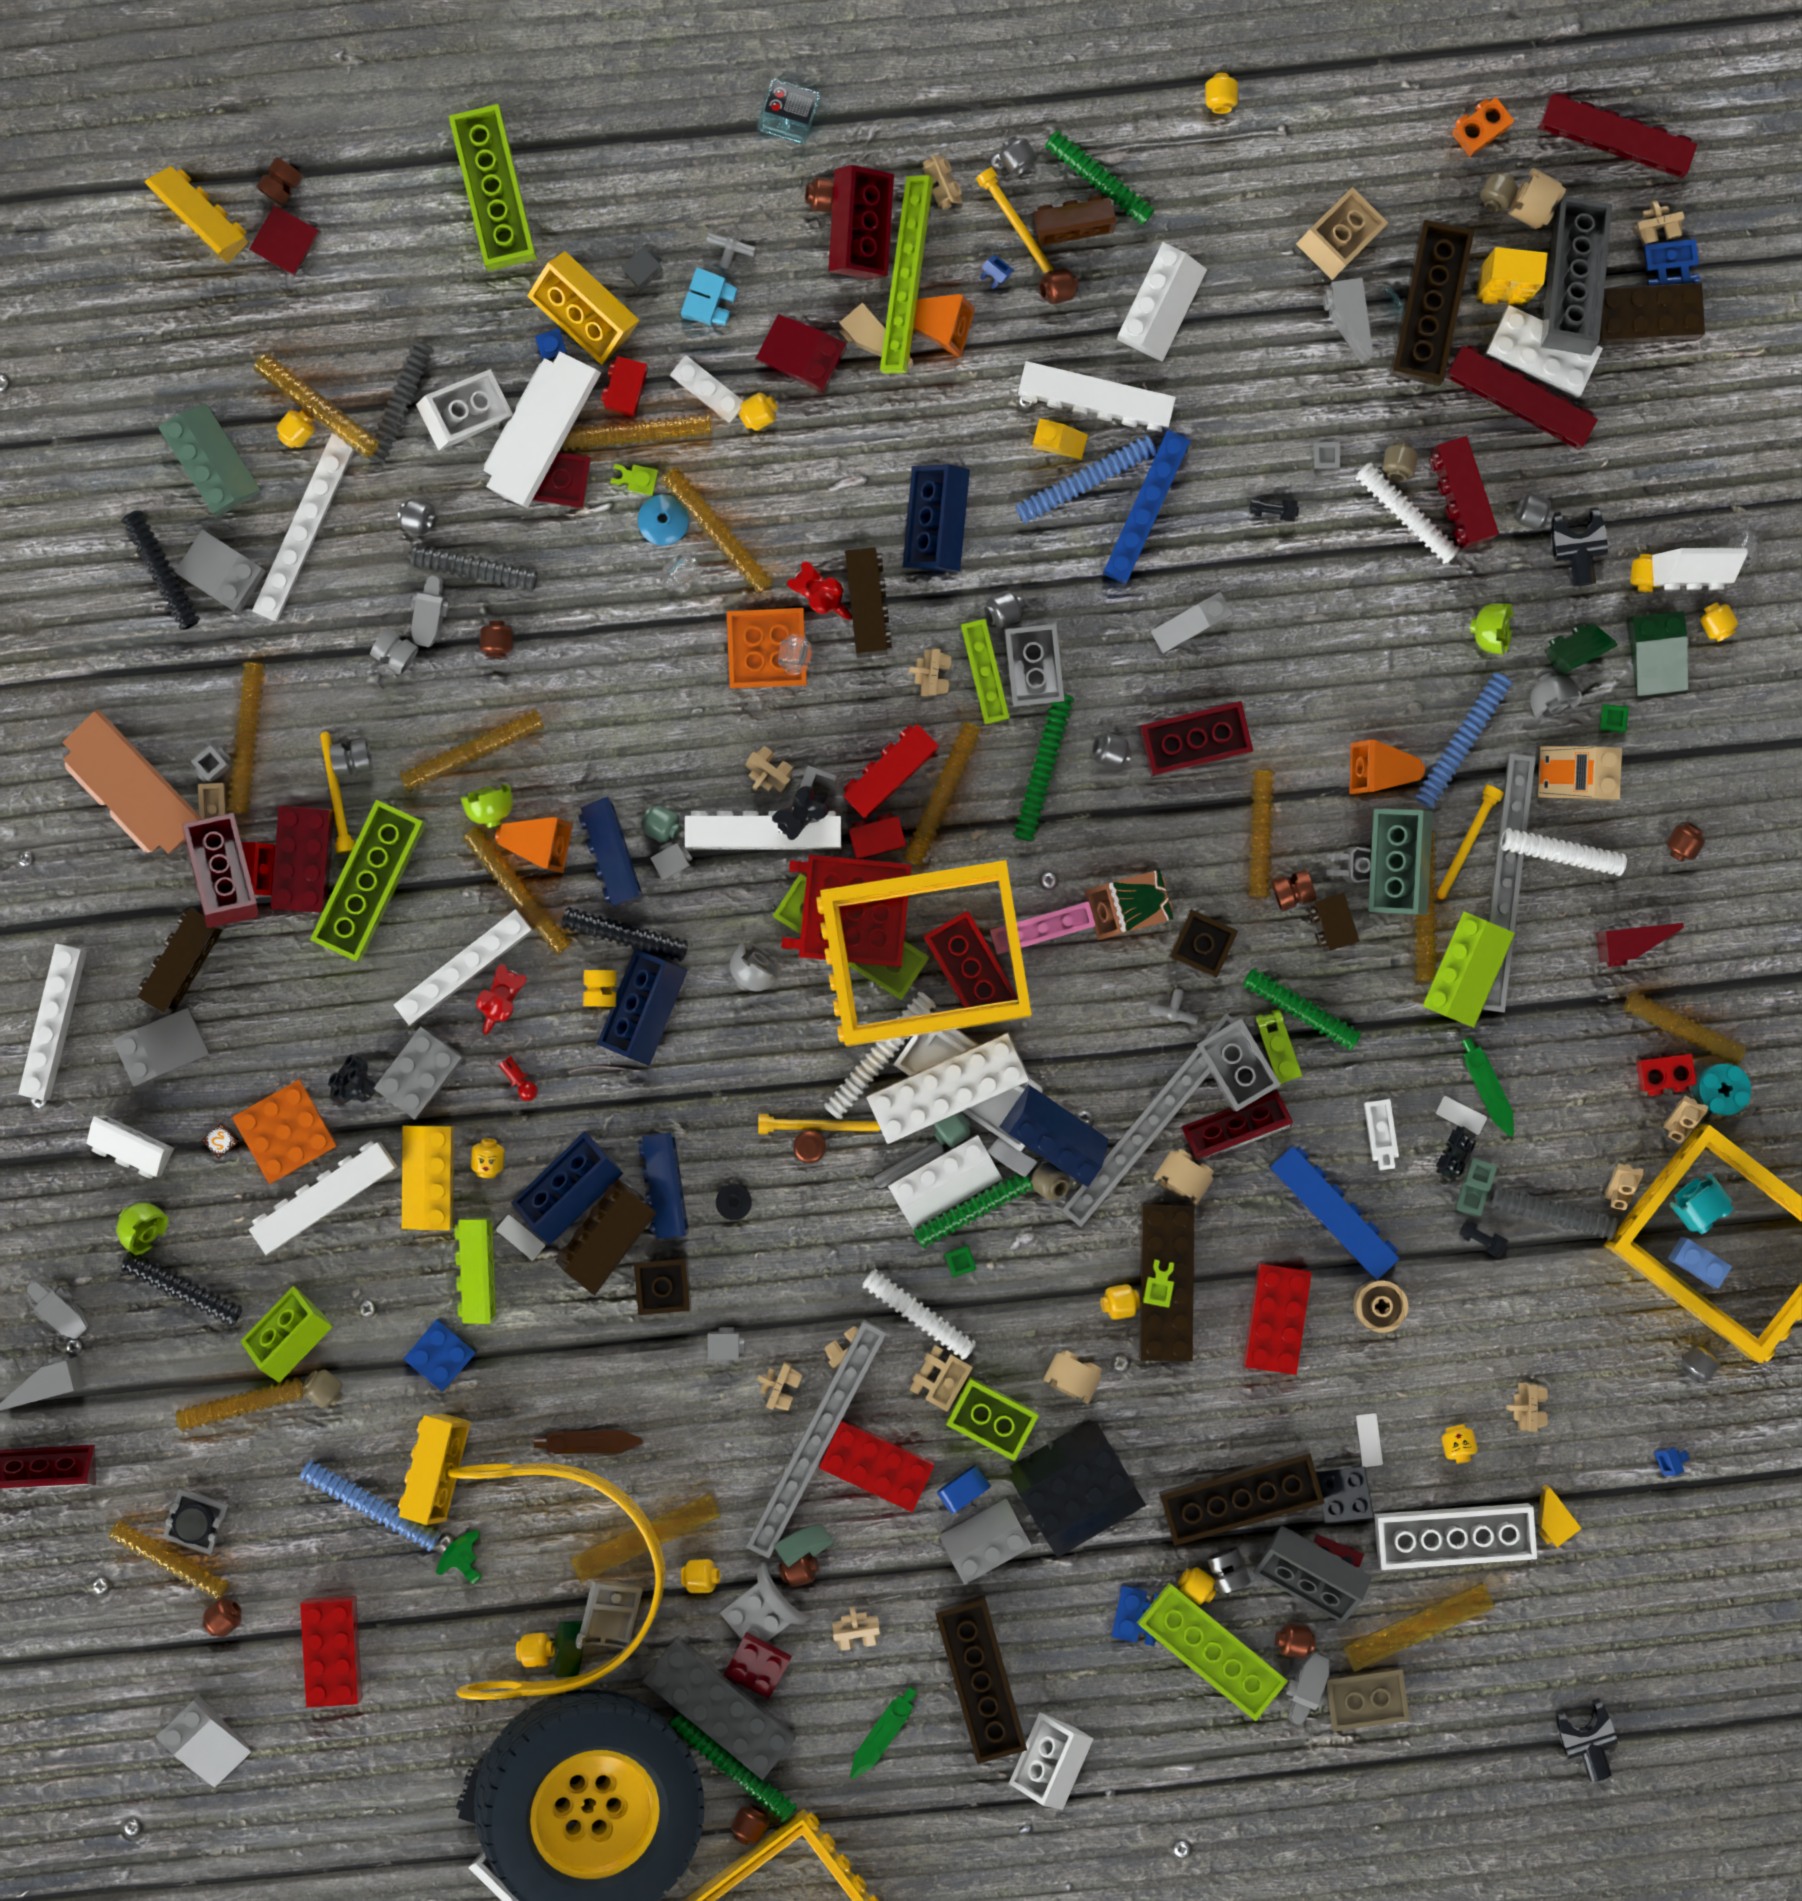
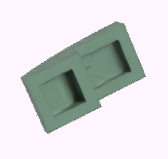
(1475, 1187)
(810, 1539)

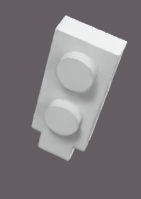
(1381, 1133)

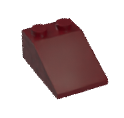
(802, 352)
(1626, 944)

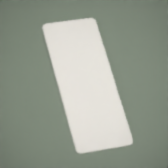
(1369, 1440)

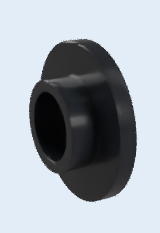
(733, 1202)

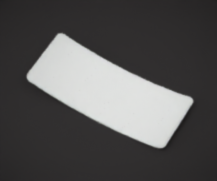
(1461, 1115)
(1011, 1157)
(520, 1237)

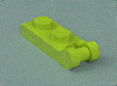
(1278, 1047)

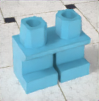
(705, 296)

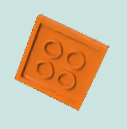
(755, 644)
(284, 1131)

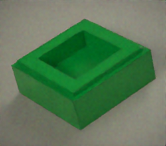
(1614, 718)
(960, 1261)

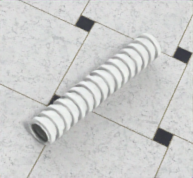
(1407, 513)
(1563, 852)
(918, 1314)

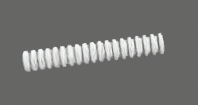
(874, 1062)

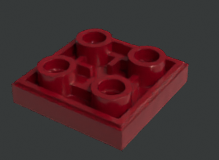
(284, 240)

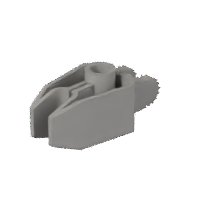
(429, 611)
(1355, 864)
(57, 1308)
(1308, 1687)

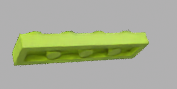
(985, 671)

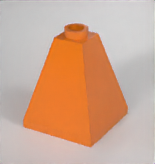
(945, 321)
(1380, 766)
(538, 841)

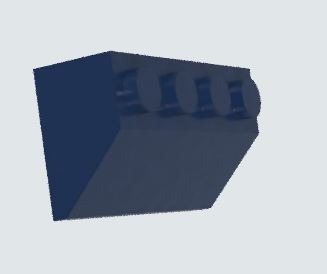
(936, 518)
(611, 852)
(642, 1007)
(1056, 1135)
(665, 1185)
(566, 1188)

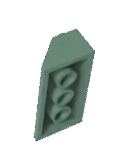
(209, 459)
(1400, 861)

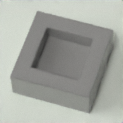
(1326, 455)

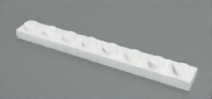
(303, 528)

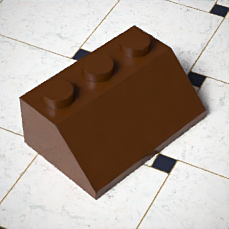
(1074, 221)

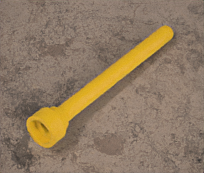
(989, 181)
(1490, 796)
(344, 842)
(769, 1124)

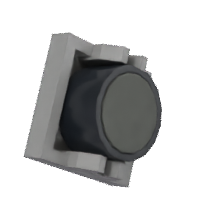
(195, 1521)

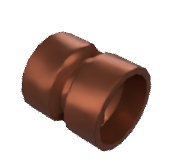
(279, 181)
(1293, 890)

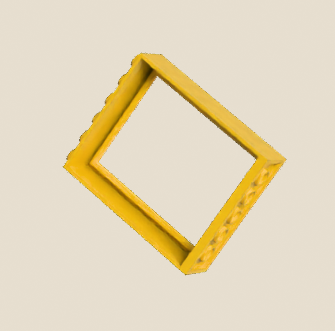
(840, 980)
(1624, 1246)
(798, 1825)

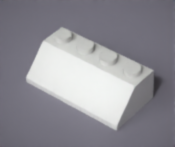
(1162, 302)
(945, 1182)

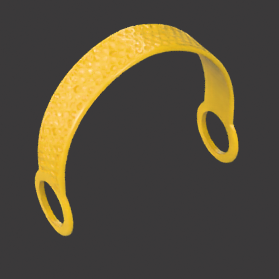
(534, 1688)

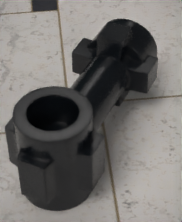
(1287, 510)
(1495, 1245)

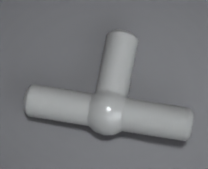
(730, 245)
(1173, 1012)

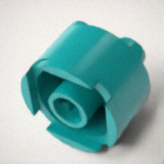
(1735, 1096)
(1702, 1204)

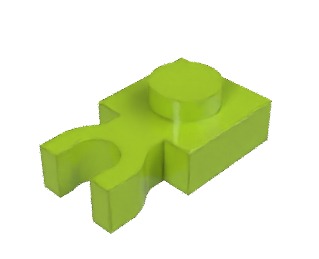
(639, 480)
(1159, 1289)

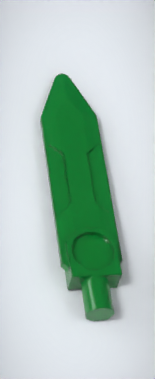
(1488, 1086)
(883, 1733)

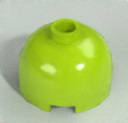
(1493, 627)
(488, 805)
(140, 1226)

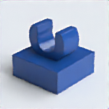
(997, 269)
(1671, 1460)

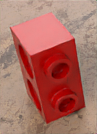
(1665, 1067)

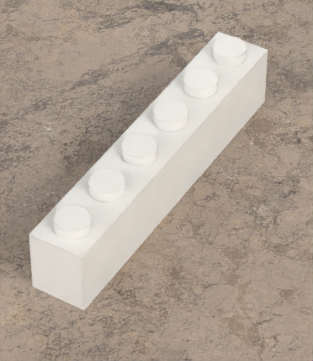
(1096, 396)
(463, 967)
(52, 1022)
(323, 1197)

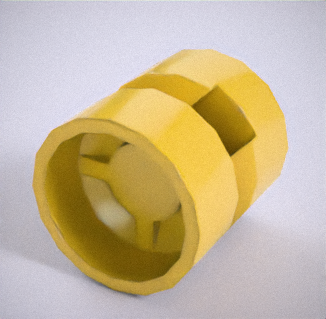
(600, 988)

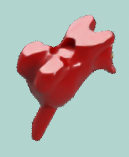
(823, 594)
(498, 1000)

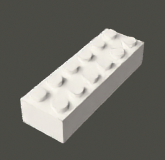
(758, 832)
(948, 1087)
(1455, 1536)

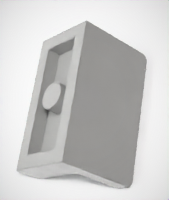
(820, 777)

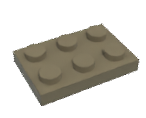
(1367, 1699)

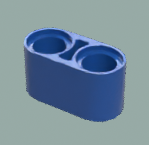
(963, 1489)

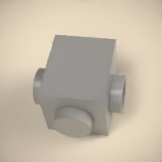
(211, 763)
(672, 861)
(725, 1345)

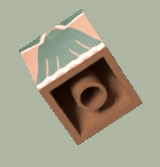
(1129, 904)

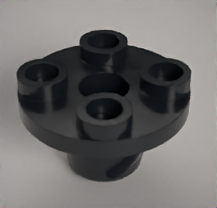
(351, 1081)

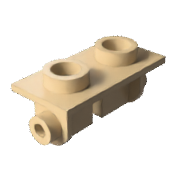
(948, 190)

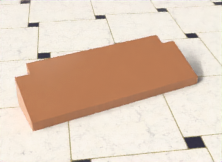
(127, 784)

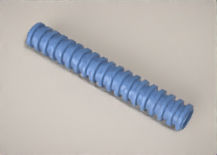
(1085, 479)
(1463, 740)
(368, 1504)

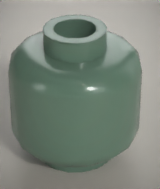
(661, 824)
(952, 1130)

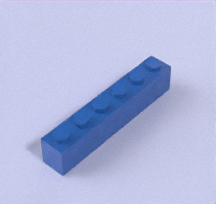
(1146, 507)
(1333, 1211)

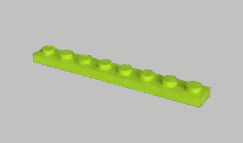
(906, 274)

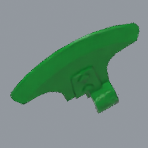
(461, 1556)

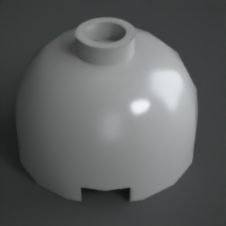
(1554, 695)
(752, 968)

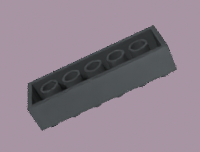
(1576, 275)
(719, 1707)

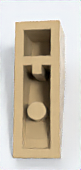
(864, 331)

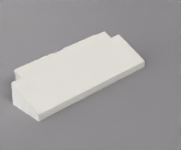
(539, 427)
(936, 1047)

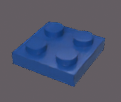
(440, 1355)

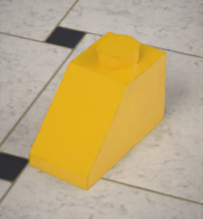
(1059, 439)
(1554, 1519)

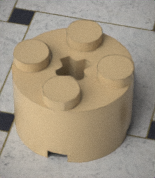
(1536, 198)
(1184, 1176)
(1392, 1314)
(1072, 1376)

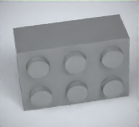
(419, 1072)

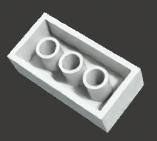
(1519, 348)

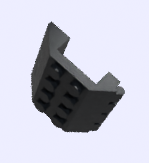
(1075, 1488)

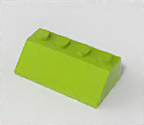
(1469, 969)
(476, 1269)

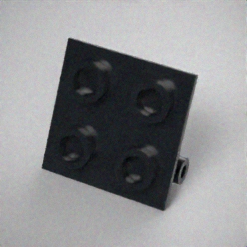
(1464, 1143)
(1345, 1494)

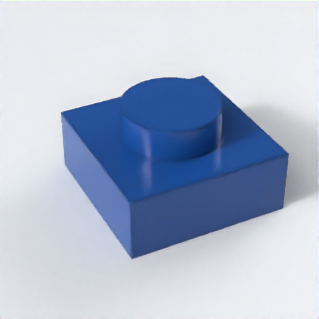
(550, 344)

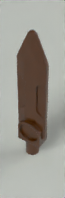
(588, 1442)

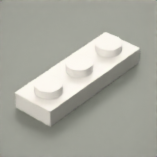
(707, 389)

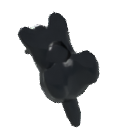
(804, 810)

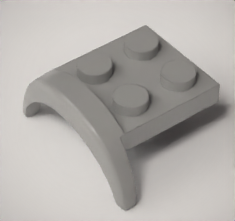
(762, 1609)
(610, 1616)

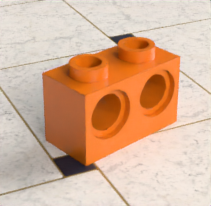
(1485, 130)

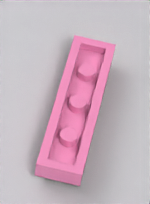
(1046, 927)

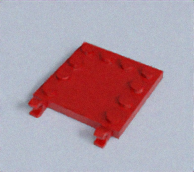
(870, 929)

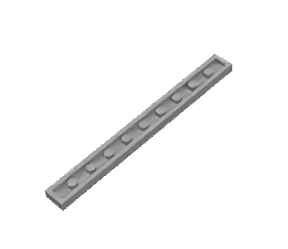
(1509, 865)
(1142, 1132)
(816, 1439)

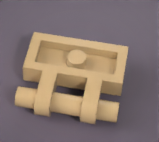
(948, 1382)

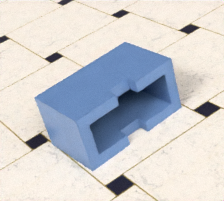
(1700, 1262)

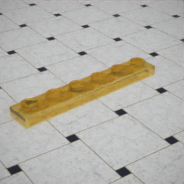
(632, 1543)
(1418, 1626)

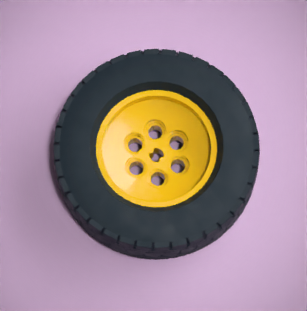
(641, 1837)

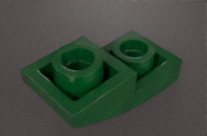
(568, 1655)

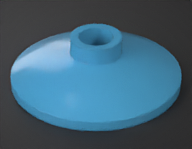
(663, 533)

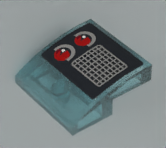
(788, 111)

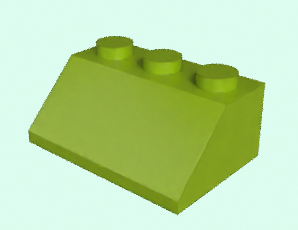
(285, 1334)

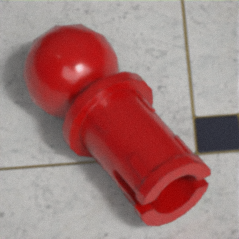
(526, 1089)

